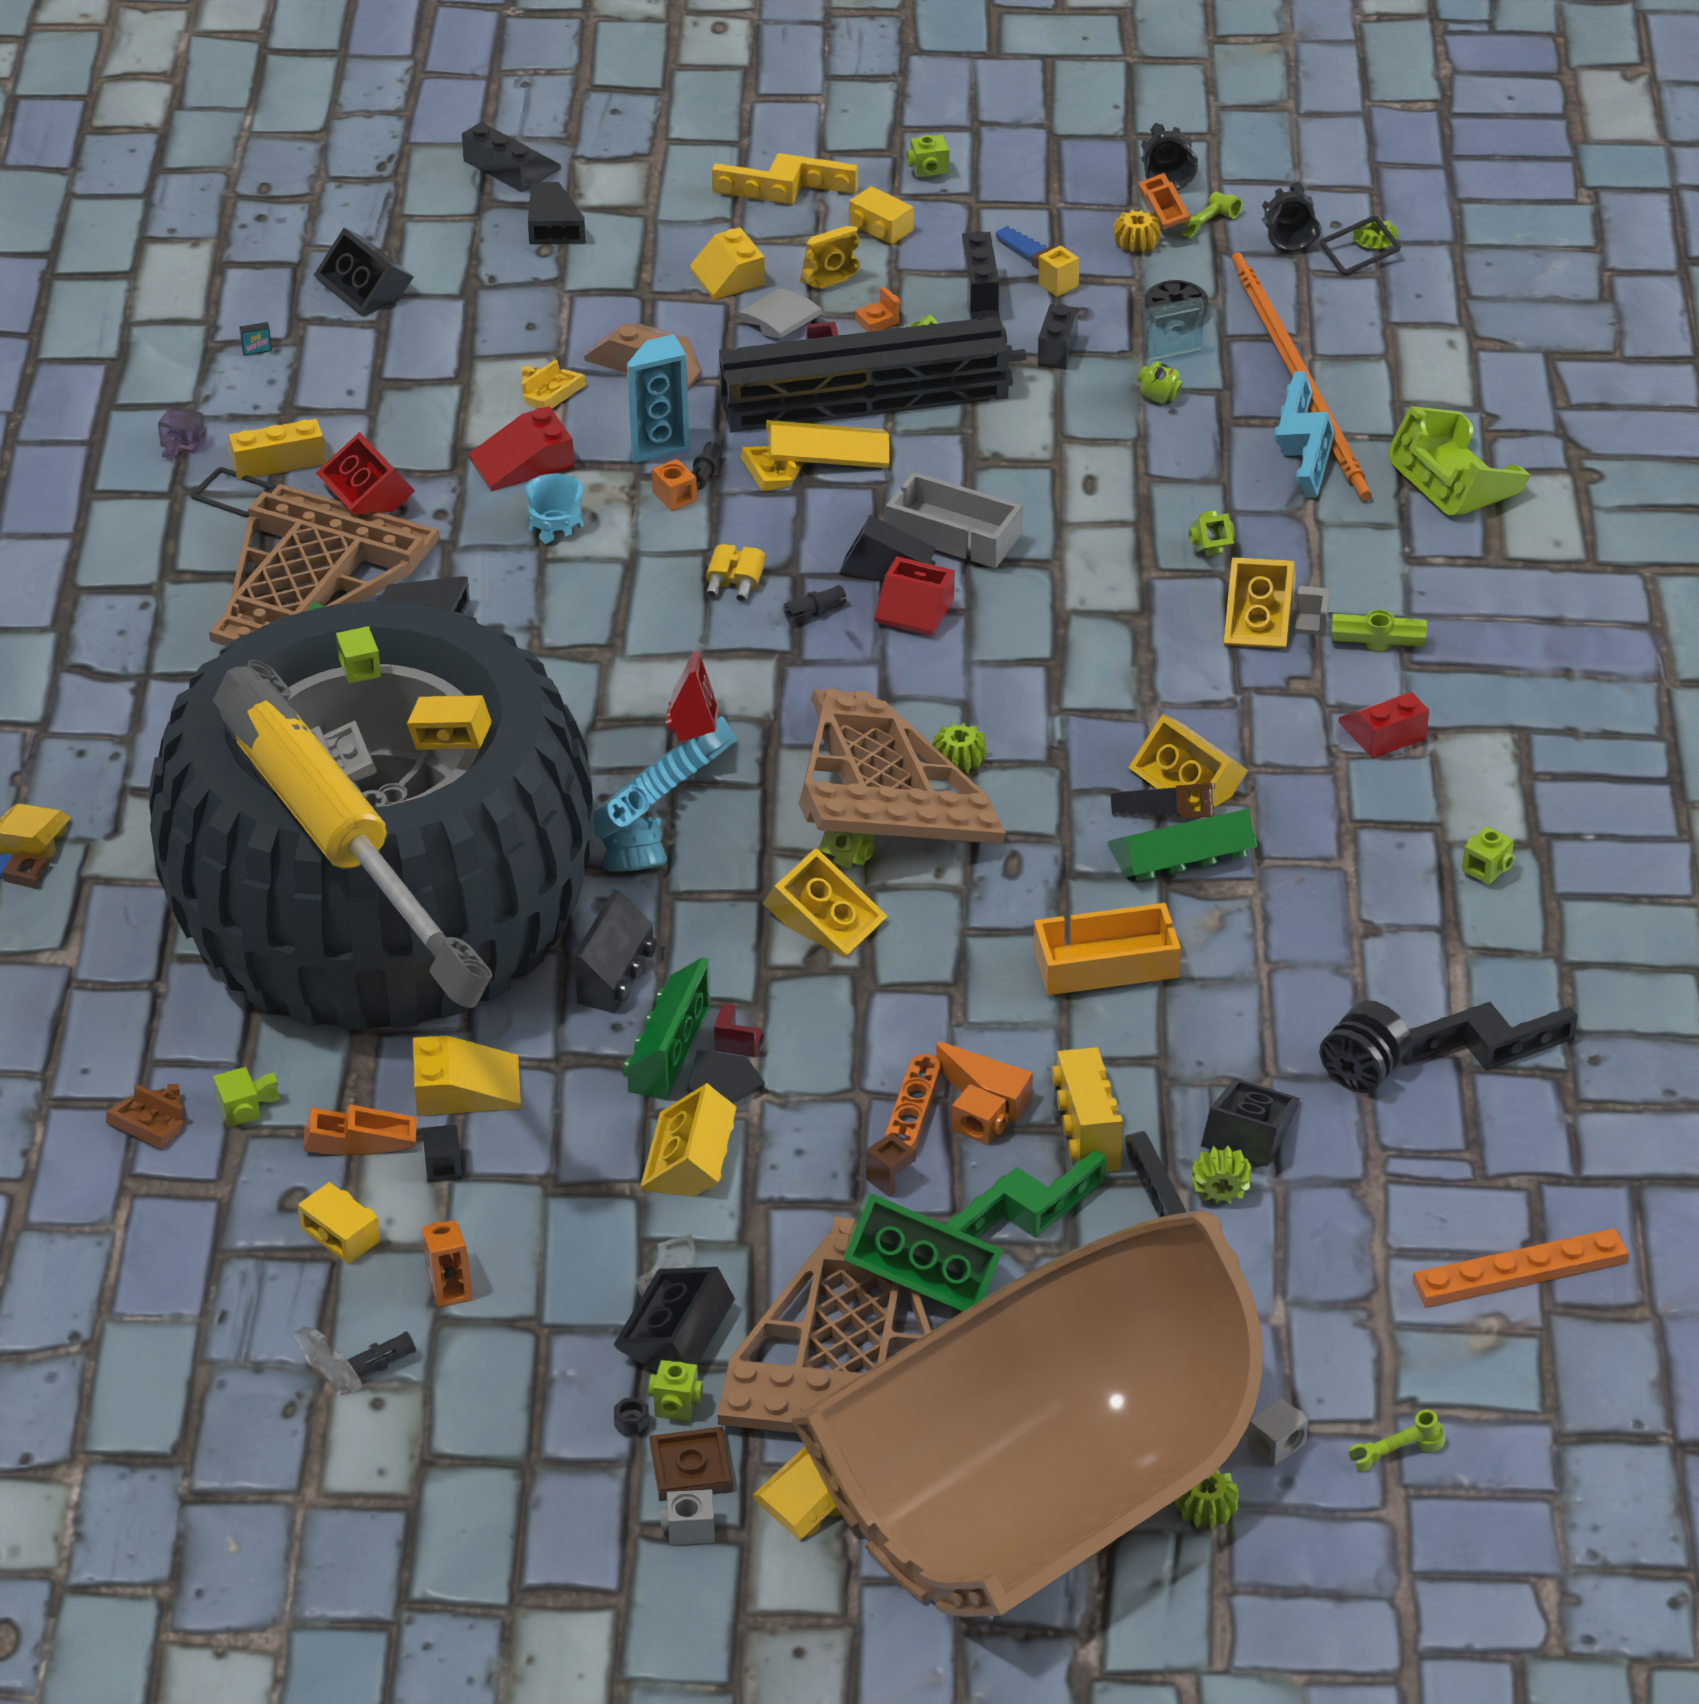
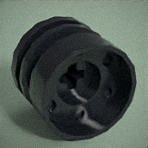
(1365, 1046)

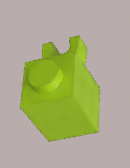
(240, 1096)

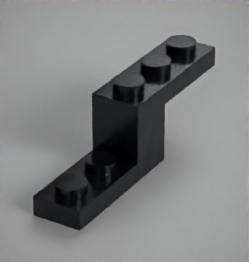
(981, 276)
(1490, 1035)

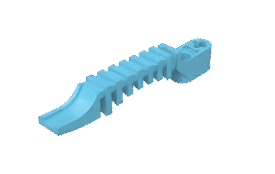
(647, 787)

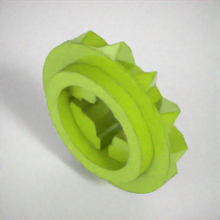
(1368, 237)

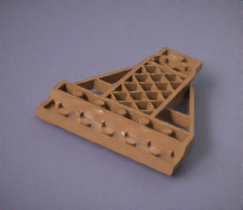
(310, 526)
(883, 779)
(772, 1394)

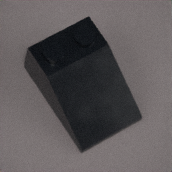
(1250, 1121)

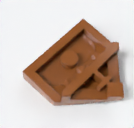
(150, 1115)

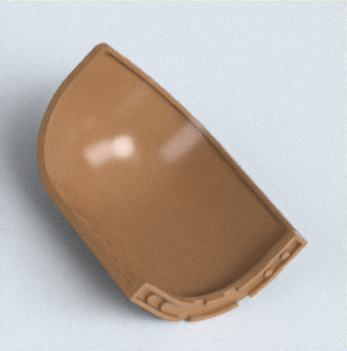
(1046, 1415)

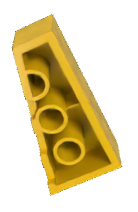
(1088, 1106)

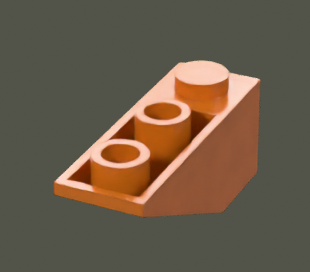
(993, 1076)

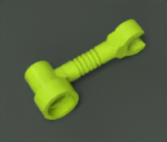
(1227, 205)
(1427, 1433)

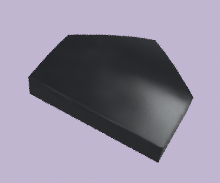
(726, 1073)

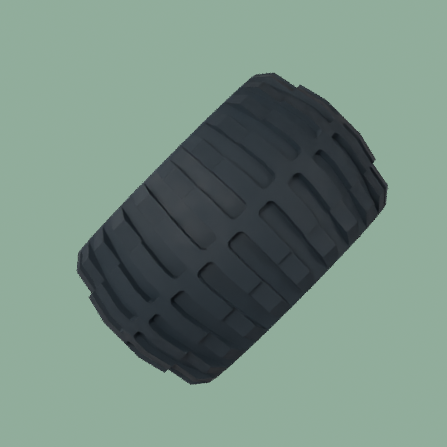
(476, 835)

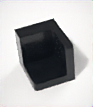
(442, 1153)

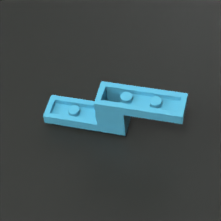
(1305, 434)

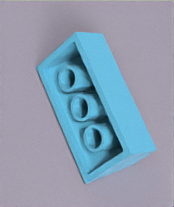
(658, 399)

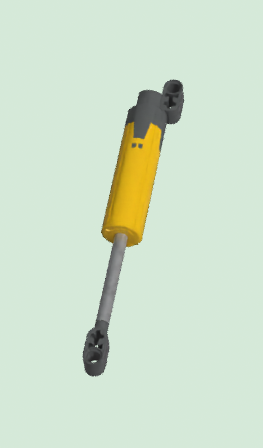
(333, 810)

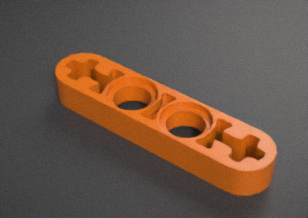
(915, 1106)

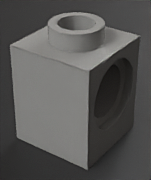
(1278, 1432)
(689, 1517)

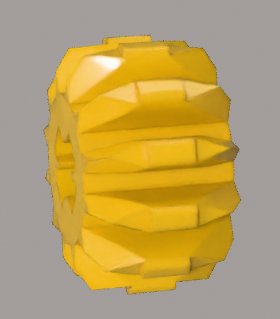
(1137, 231)

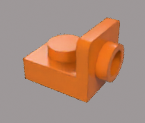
(880, 314)

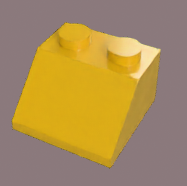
(729, 264)

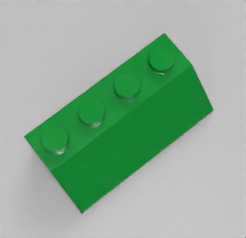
(1183, 844)
(669, 1032)
(920, 1253)

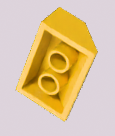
(276, 449)
(1182, 757)
(690, 1144)

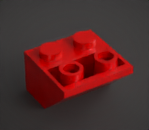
(915, 596)

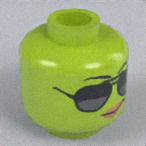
(1160, 382)

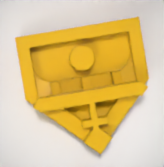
(549, 385)
(769, 473)

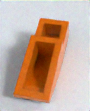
(1163, 201)
(358, 1131)

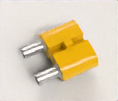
(735, 567)

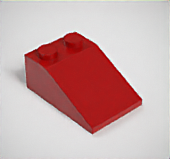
(524, 450)

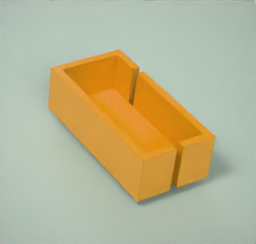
(1107, 949)

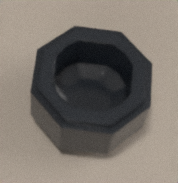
(631, 1416)

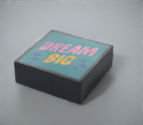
(255, 338)

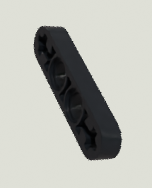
(1153, 1175)

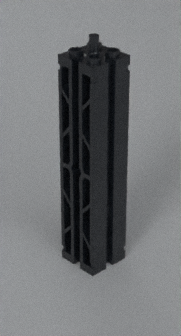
(866, 373)

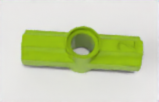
(1379, 630)

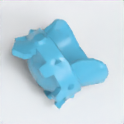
(554, 504)
(635, 846)

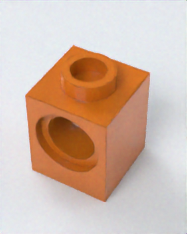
(674, 484)
(979, 1114)

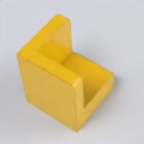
(1058, 271)

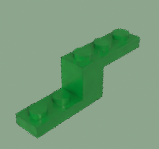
(1029, 1201)

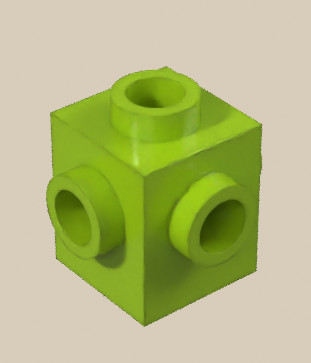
(928, 156)
(1221, 529)
(847, 847)
(1488, 855)
(675, 1390)

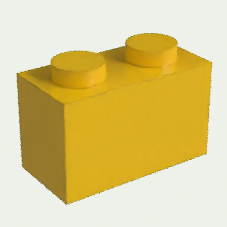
(881, 215)
(449, 722)
(339, 1222)

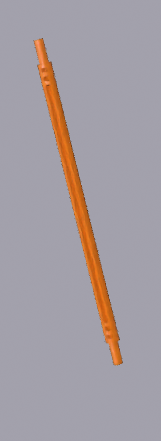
(1294, 362)

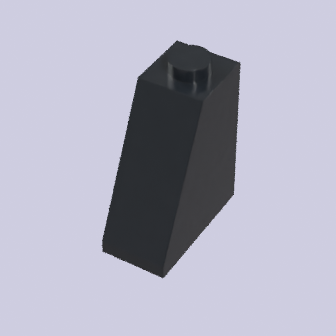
(554, 216)
(877, 549)
(442, 593)

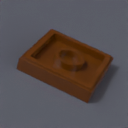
(691, 1461)

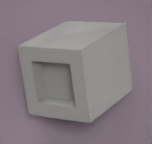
(1312, 610)

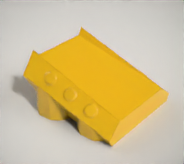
(831, 257)
(31, 830)
(797, 1496)

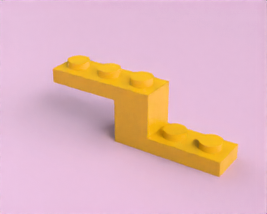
(785, 178)

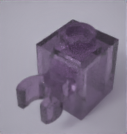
(181, 431)

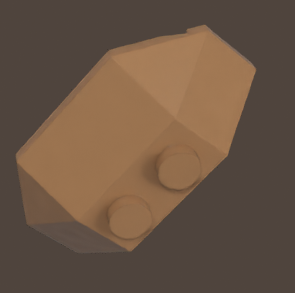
(622, 343)

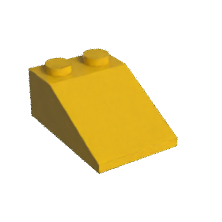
(1260, 603)
(824, 905)
(463, 1077)

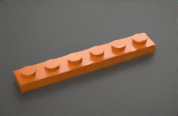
(1520, 1267)

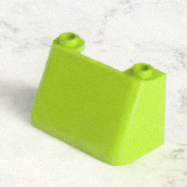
(1435, 458)

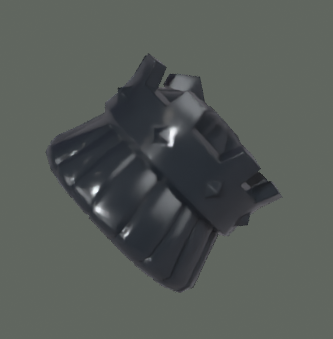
(1169, 154)
(1291, 220)

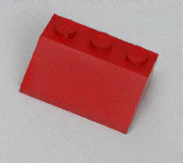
(364, 478)
(693, 703)

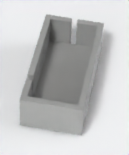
(956, 519)

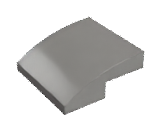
(780, 313)
(348, 750)

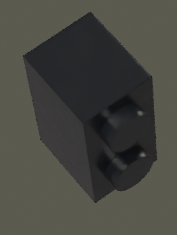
(1057, 336)

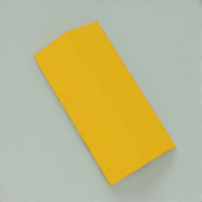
(828, 444)

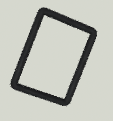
(1397, 247)
(195, 494)

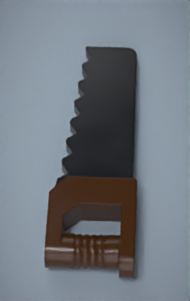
(1165, 801)

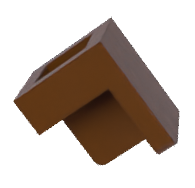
(886, 1160)

